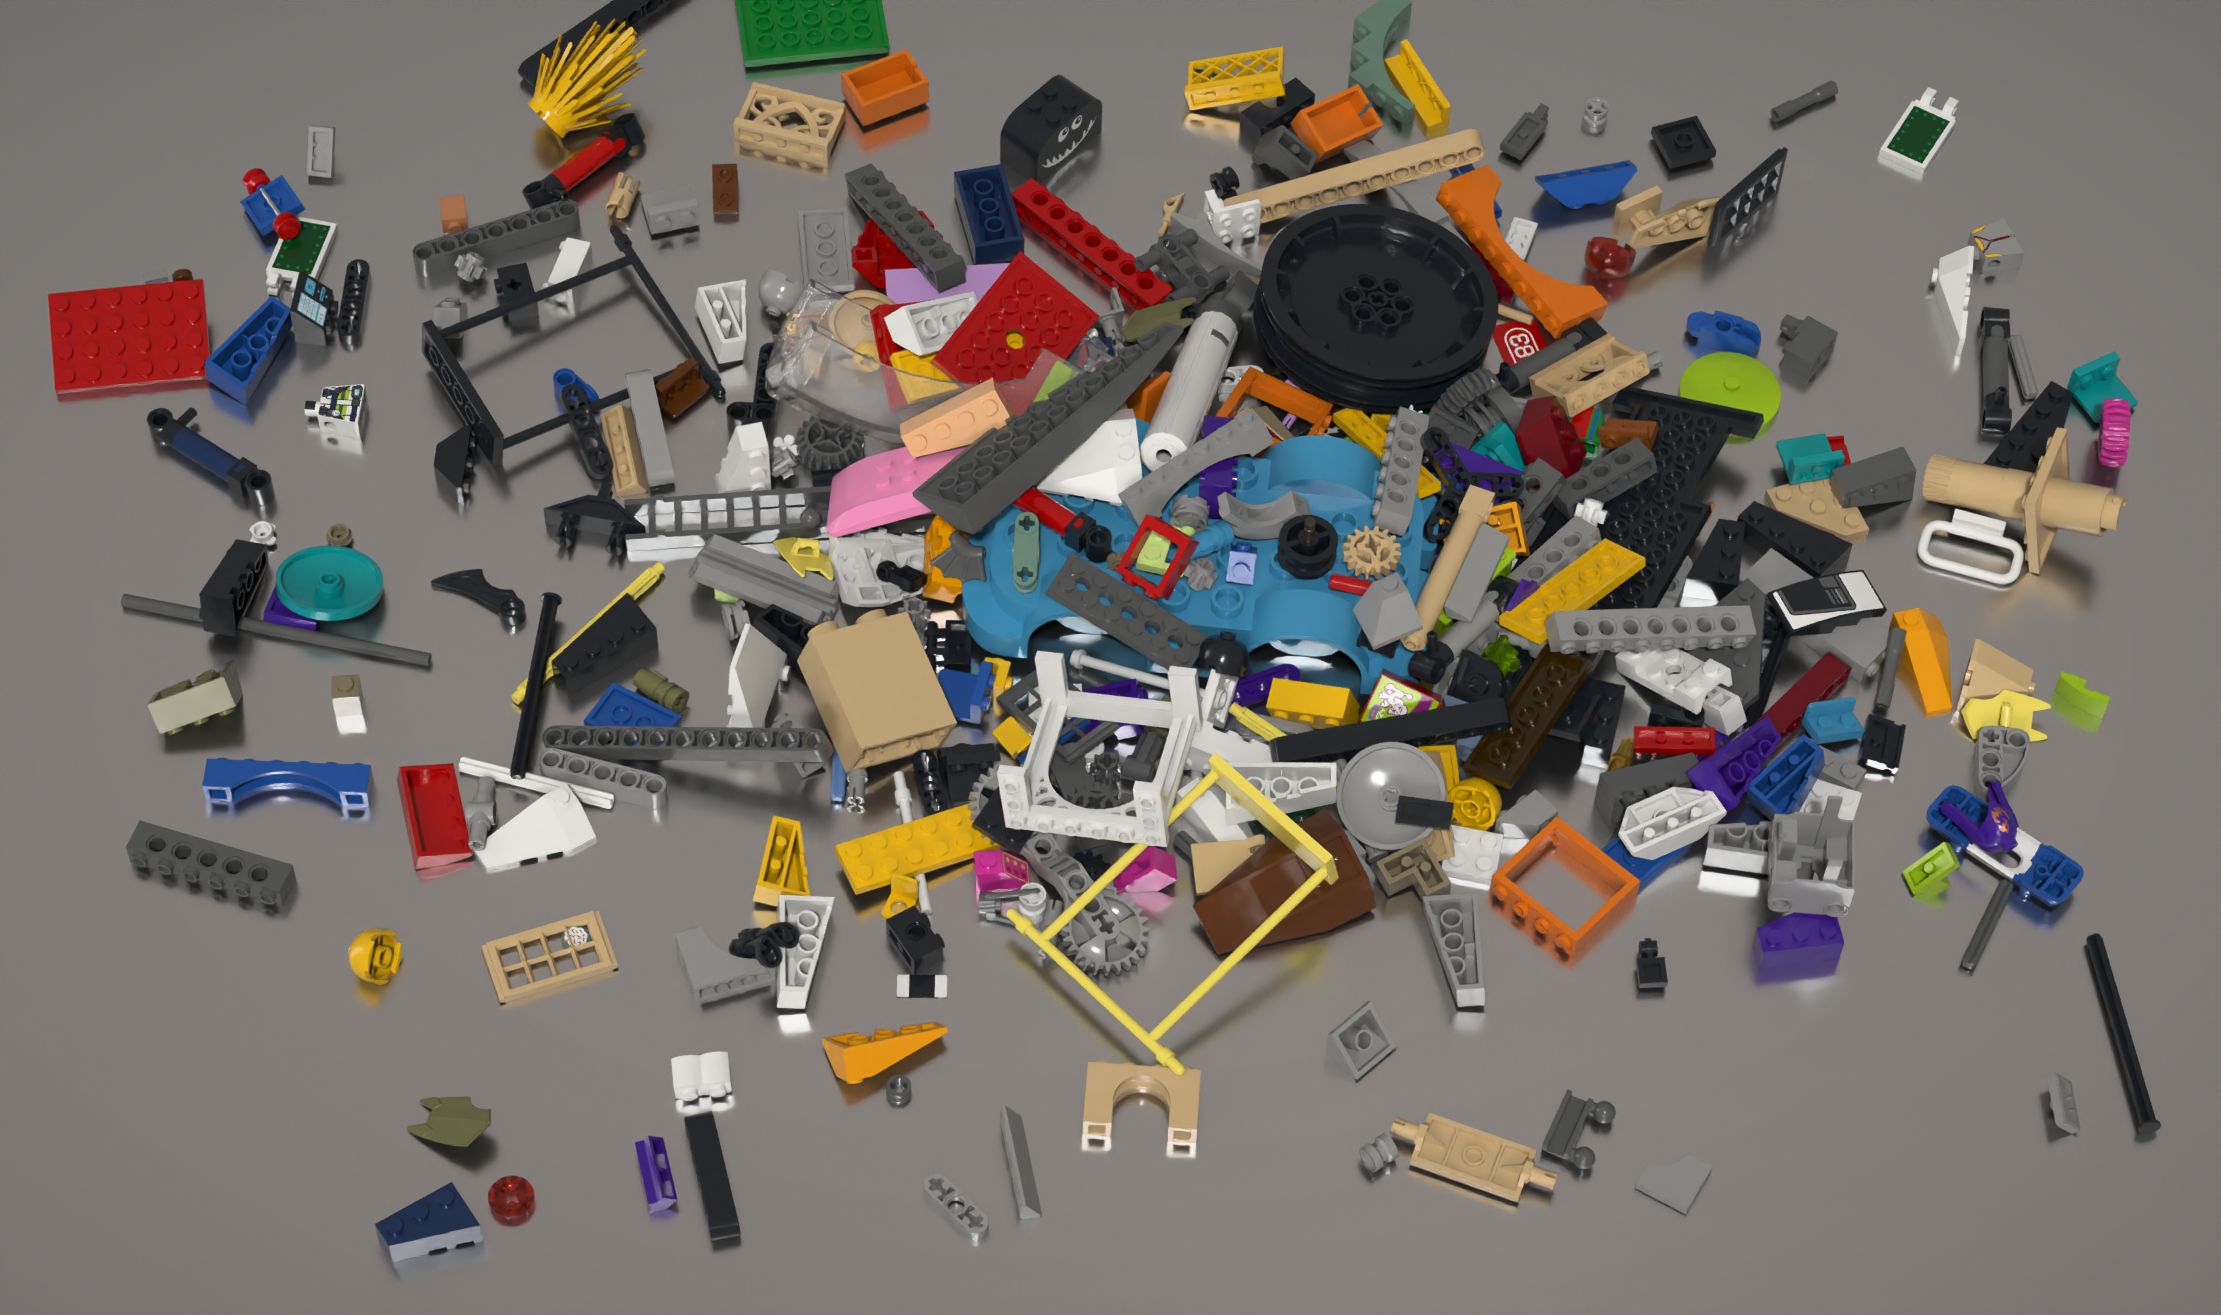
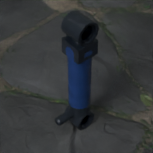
(240, 474)

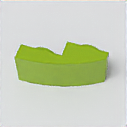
(2073, 691)

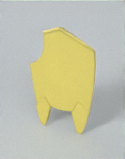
(804, 555)
(2004, 710)

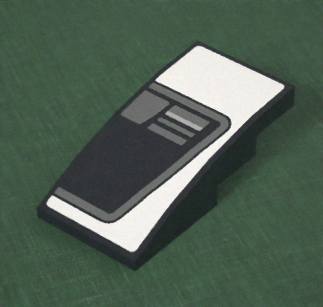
(1826, 602)

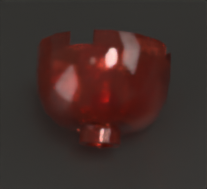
(1608, 259)

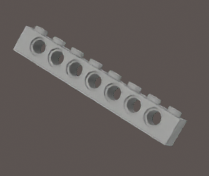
(1553, 556)
(1662, 621)

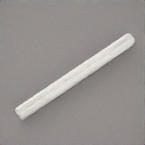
(535, 781)

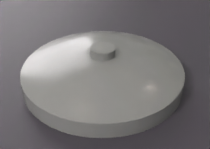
(1371, 790)

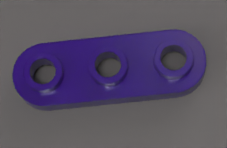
(1249, 686)

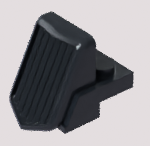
(964, 765)

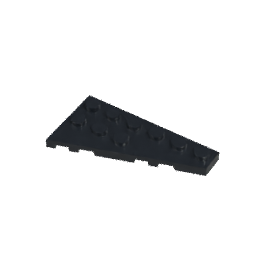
(2029, 436)

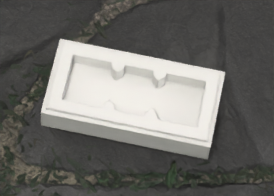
(1521, 236)

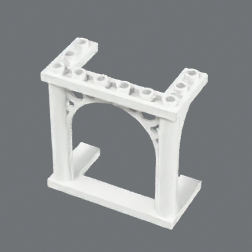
(1151, 800)

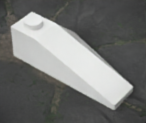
(1953, 292)
(929, 324)
(1208, 815)
(544, 828)

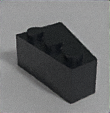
(1718, 564)

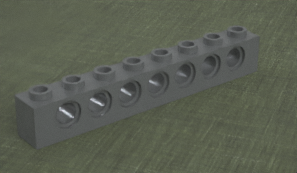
(905, 227)

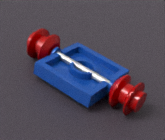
(272, 204)

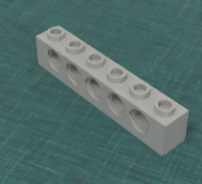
(1400, 471)

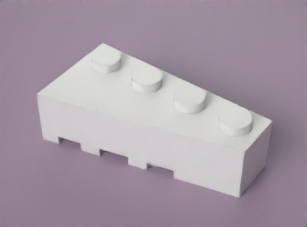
(799, 964)

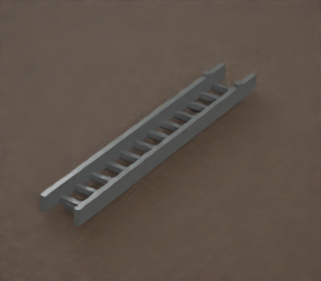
(740, 500)

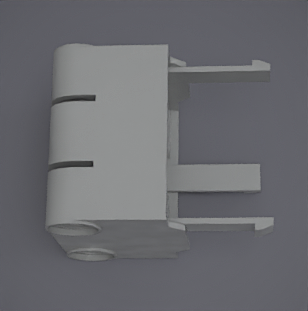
(1832, 850)

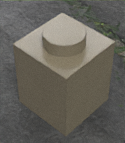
(347, 695)

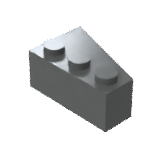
(1875, 480)

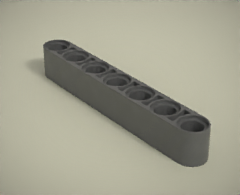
(497, 236)

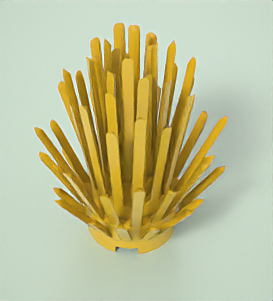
(581, 83)

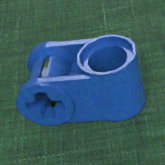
(565, 377)

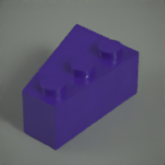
(1476, 463)
(1798, 940)

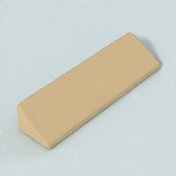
(624, 451)

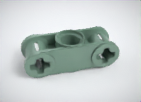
(1026, 552)

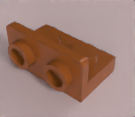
(1621, 431)

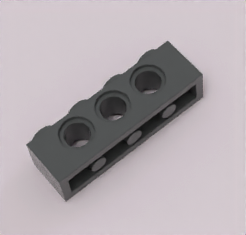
(1607, 477)
(1534, 504)

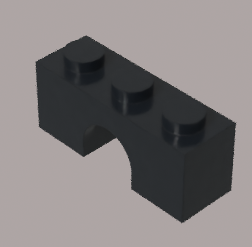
(1260, 119)

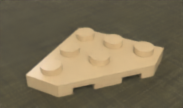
(1819, 507)

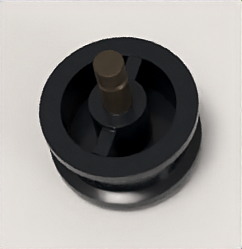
(1307, 546)

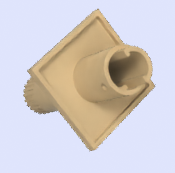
(2039, 499)

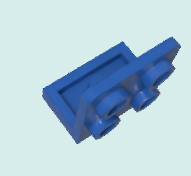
(968, 692)

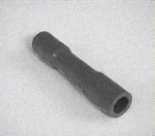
(1792, 106)
(1886, 684)

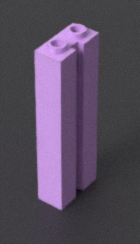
(912, 286)

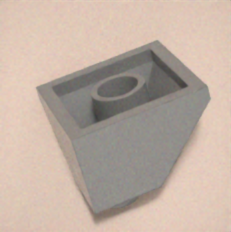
(1387, 612)

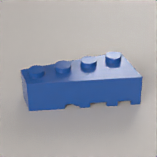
(249, 351)

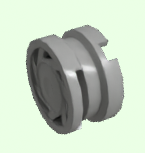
(1190, 512)
(735, 623)

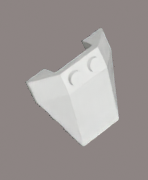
(1101, 464)
(857, 558)

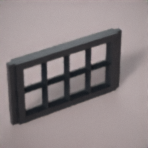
(1768, 180)

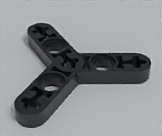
(1450, 492)

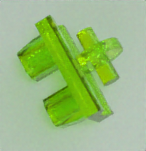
(1503, 654)

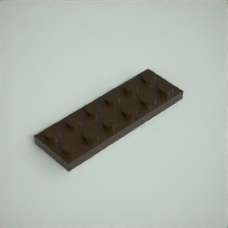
(1533, 712)

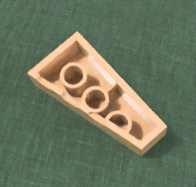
(956, 420)

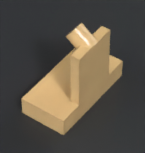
(1638, 208)

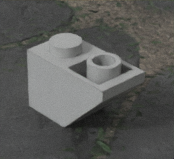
(449, 313)
(1526, 817)

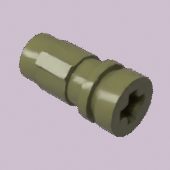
(658, 688)

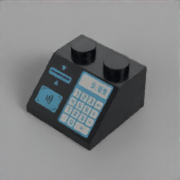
(312, 311)

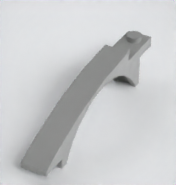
(1411, 193)
(1210, 245)

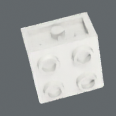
(1232, 221)

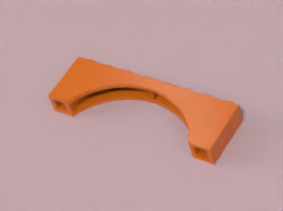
(1554, 302)

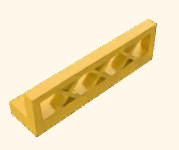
(1419, 88)

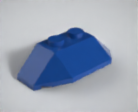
(1588, 184)

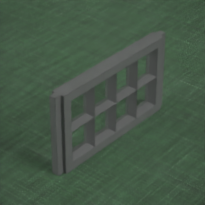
(1075, 751)

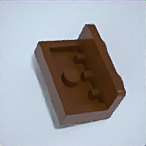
(681, 388)

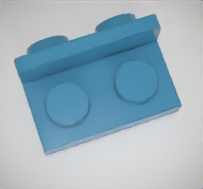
(1832, 721)

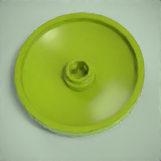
(1733, 382)

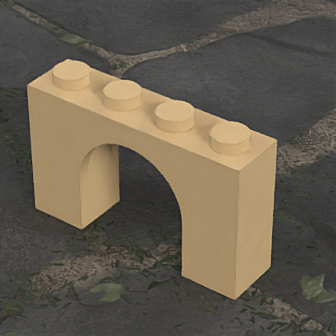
(1109, 1081)

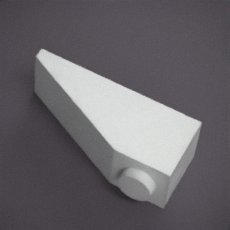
(1723, 711)

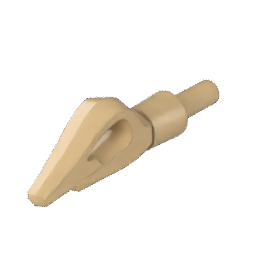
(1168, 210)

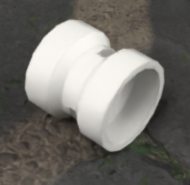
(1034, 904)

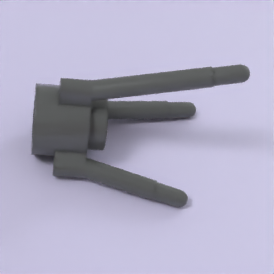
(991, 902)

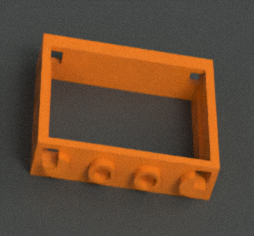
(1282, 396)
(1589, 856)

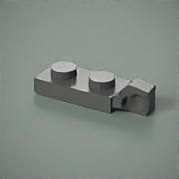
(1525, 132)

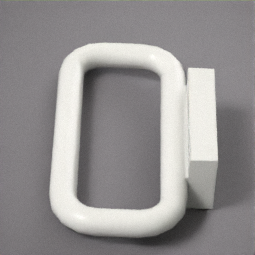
(1976, 528)

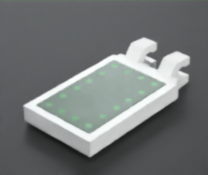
(1920, 133)
(300, 254)

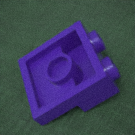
(1127, 688)

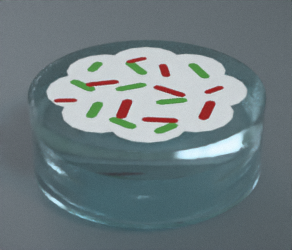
(578, 935)

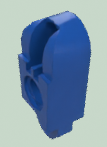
(1725, 332)

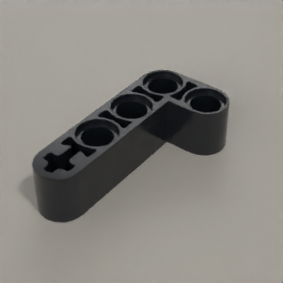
(763, 408)

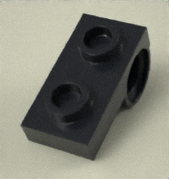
(1667, 717)

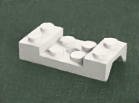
(1687, 688)

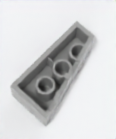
(1744, 849)
(1457, 936)

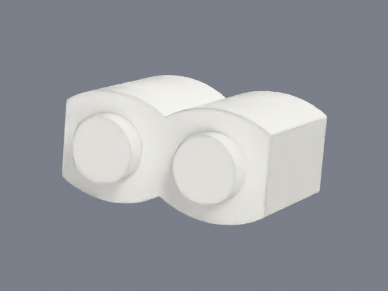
(701, 1075)

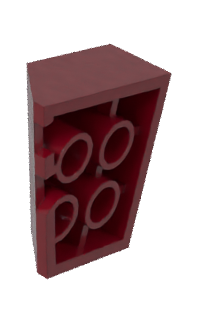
(1550, 436)

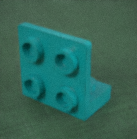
(2097, 382)
(1808, 458)

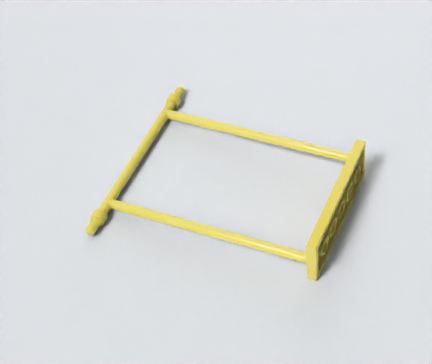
(1267, 814)

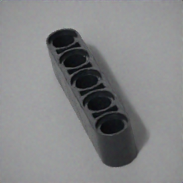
(712, 1176)

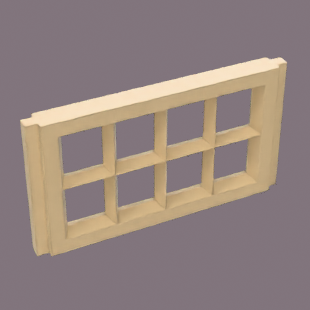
(499, 971)

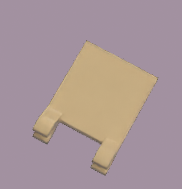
(1218, 859)

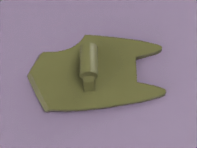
(1151, 317)
(452, 1121)

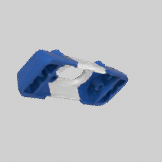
(2042, 868)

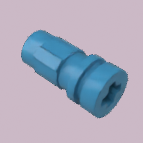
(1213, 538)

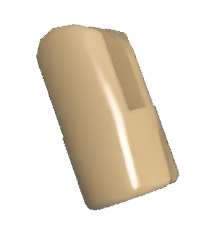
(621, 197)

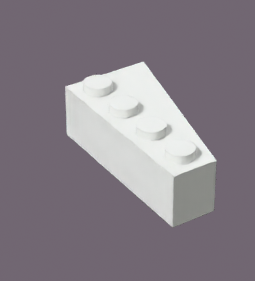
(1227, 745)
(1286, 784)

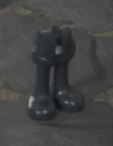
(765, 943)

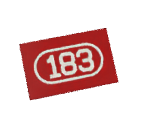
(1517, 340)

